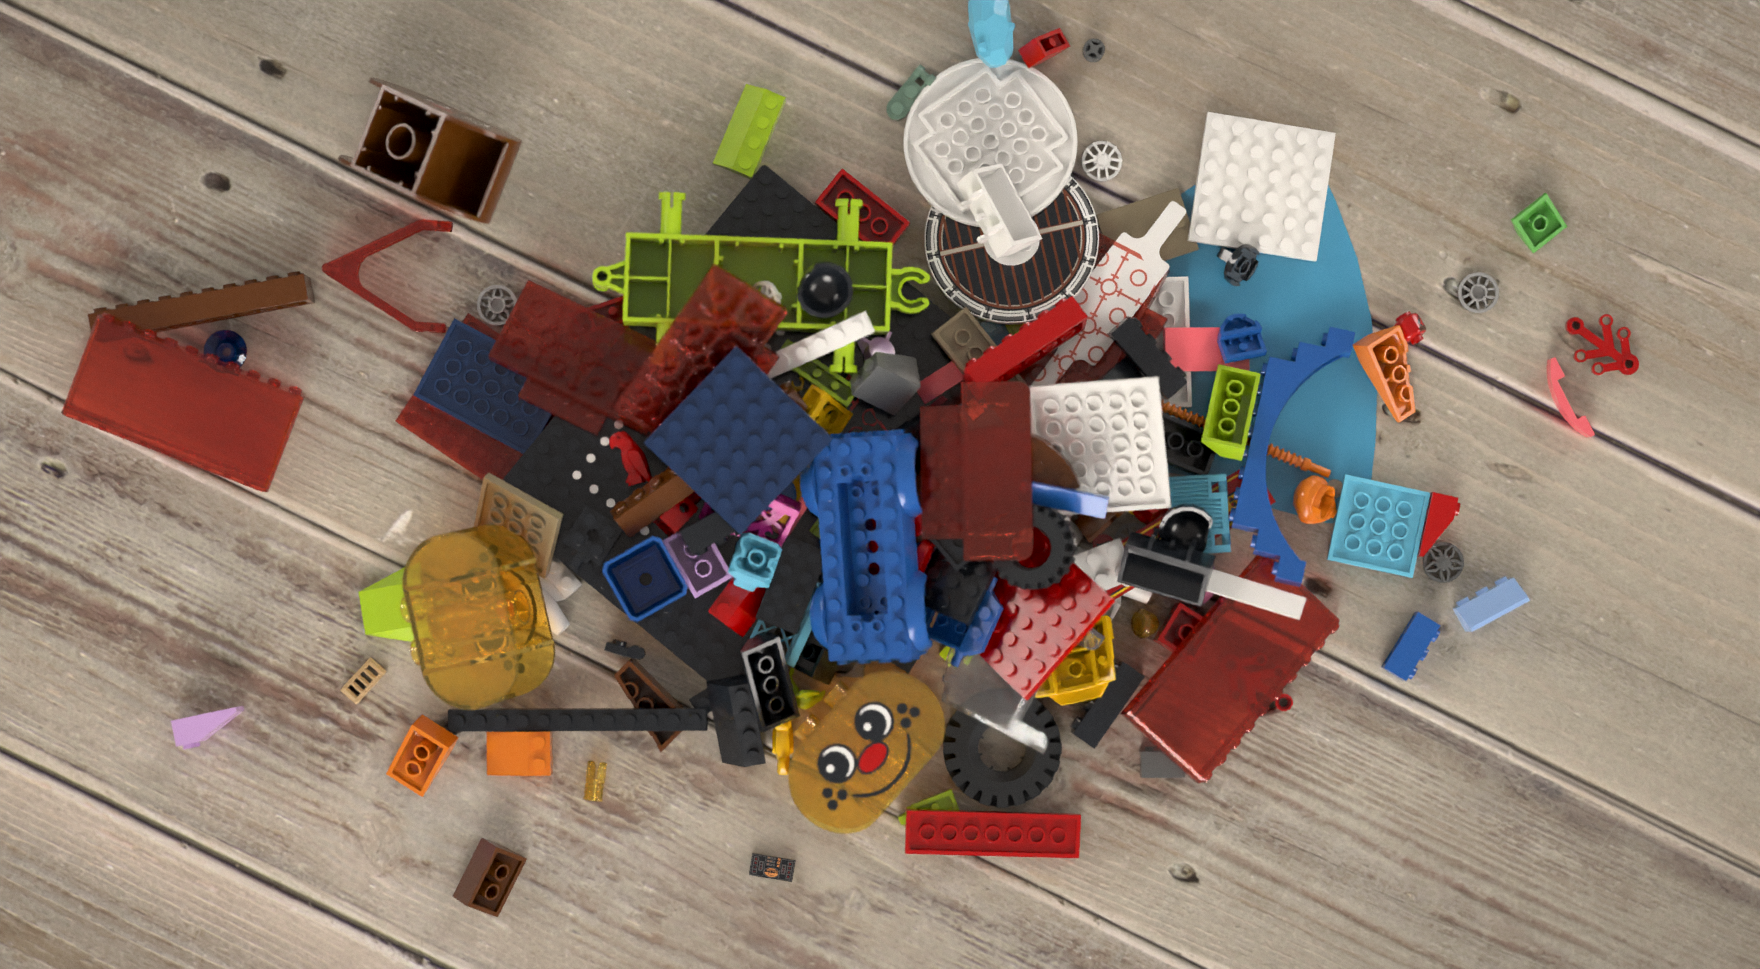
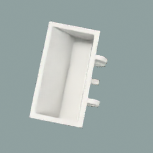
(998, 210)

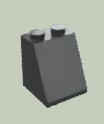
(886, 381)

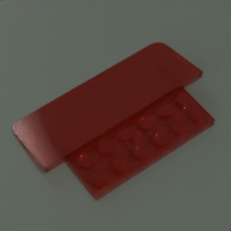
(979, 471)

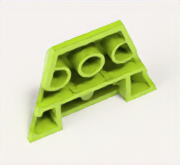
(382, 609)

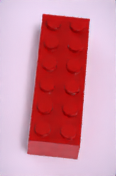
(1029, 344)

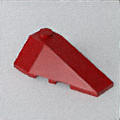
(737, 607)

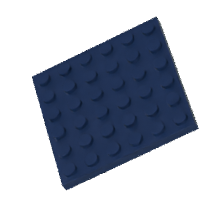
(738, 440)

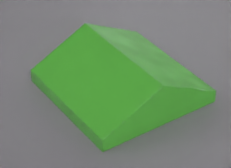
(1538, 223)

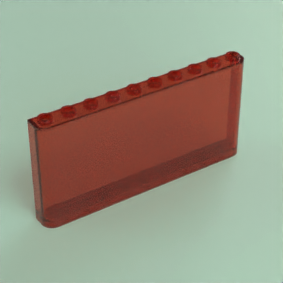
(183, 402)
(1227, 675)

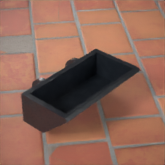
(1166, 568)

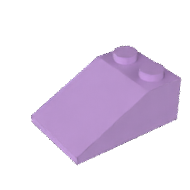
(194, 729)

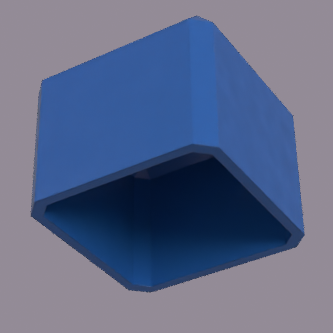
(624, 575)

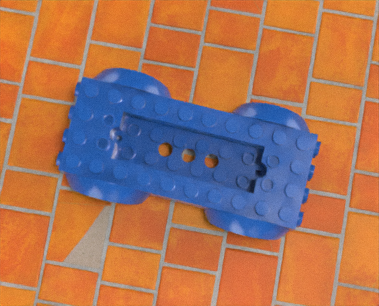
(853, 611)

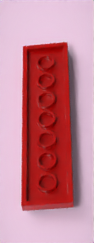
(992, 833)

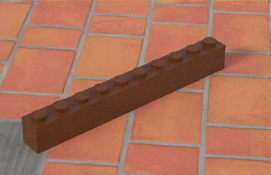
(664, 491)

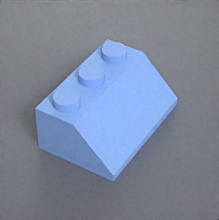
(1490, 604)

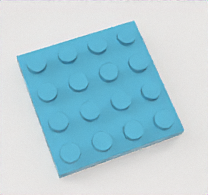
(1378, 526)

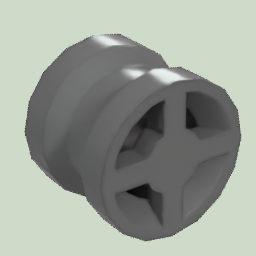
(1095, 47)

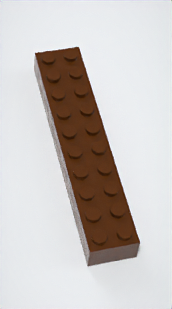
(214, 304)

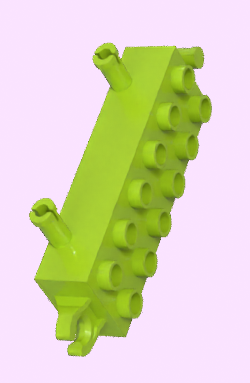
(668, 267)

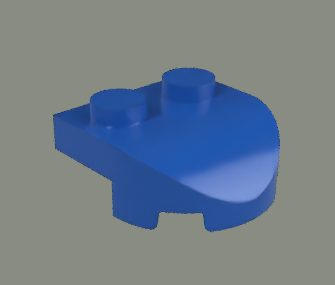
(1240, 339)

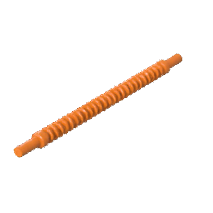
(1305, 464)

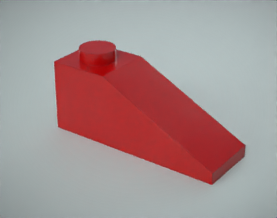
(1439, 515)

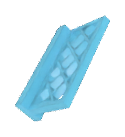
(798, 641)

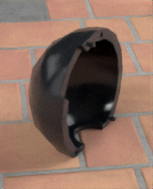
(825, 290)
(1185, 524)

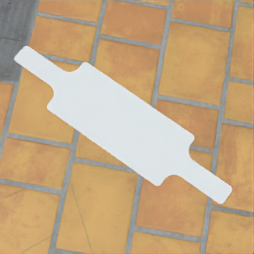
(1153, 266)

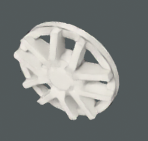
(1101, 161)

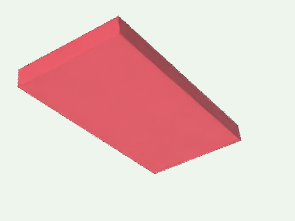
(1196, 349)

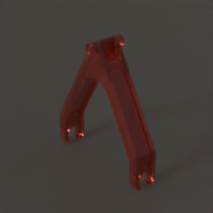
(346, 270)

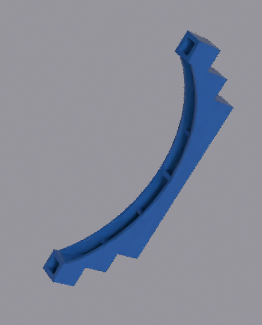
(1253, 506)

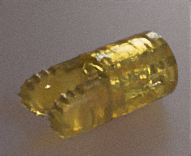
(594, 787)

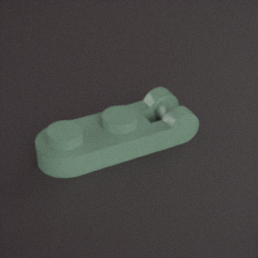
(903, 100)

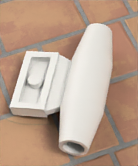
(558, 587)

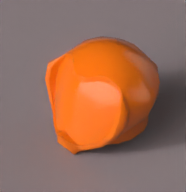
(1314, 500)

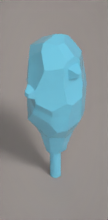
(991, 30)

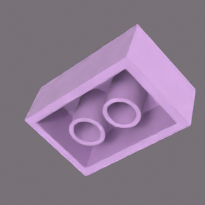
(699, 572)

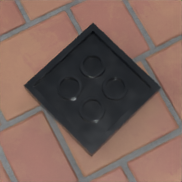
(956, 592)

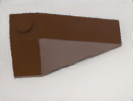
(1093, 526)

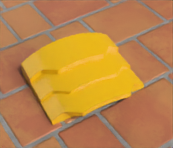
(1083, 672)

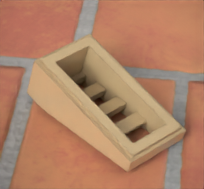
(358, 675)

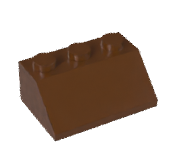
(489, 877)

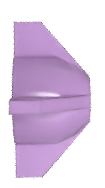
(876, 345)

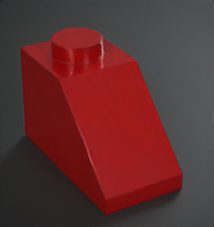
(1043, 47)

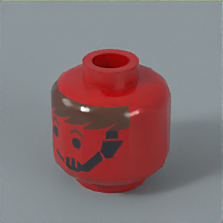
(1411, 326)

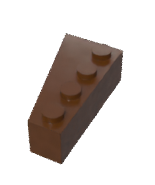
(647, 692)

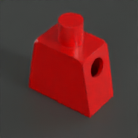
(674, 519)

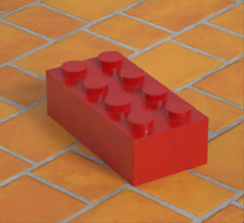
(876, 218)

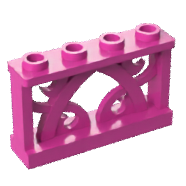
(780, 506)

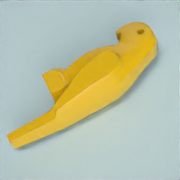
(783, 746)

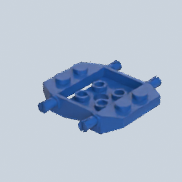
(964, 638)

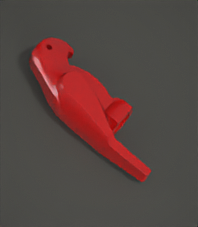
(632, 458)

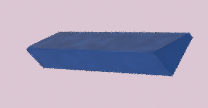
(1069, 499)

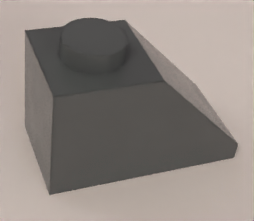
(1157, 765)

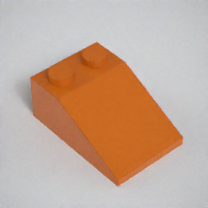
(519, 753)
(422, 755)

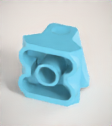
(754, 562)

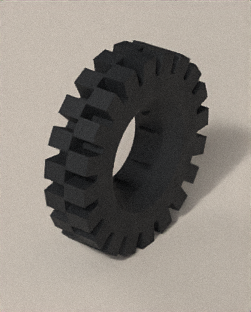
(1001, 787)

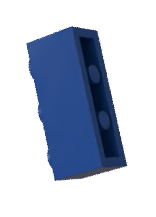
(1411, 647)

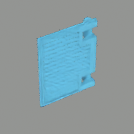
(1198, 491)

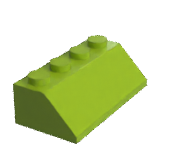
(749, 131)
(1230, 411)

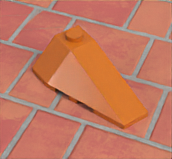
(1385, 363)

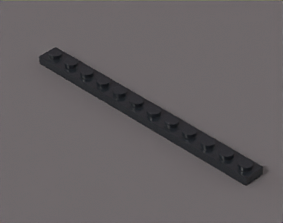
(577, 719)

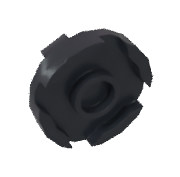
(1240, 263)

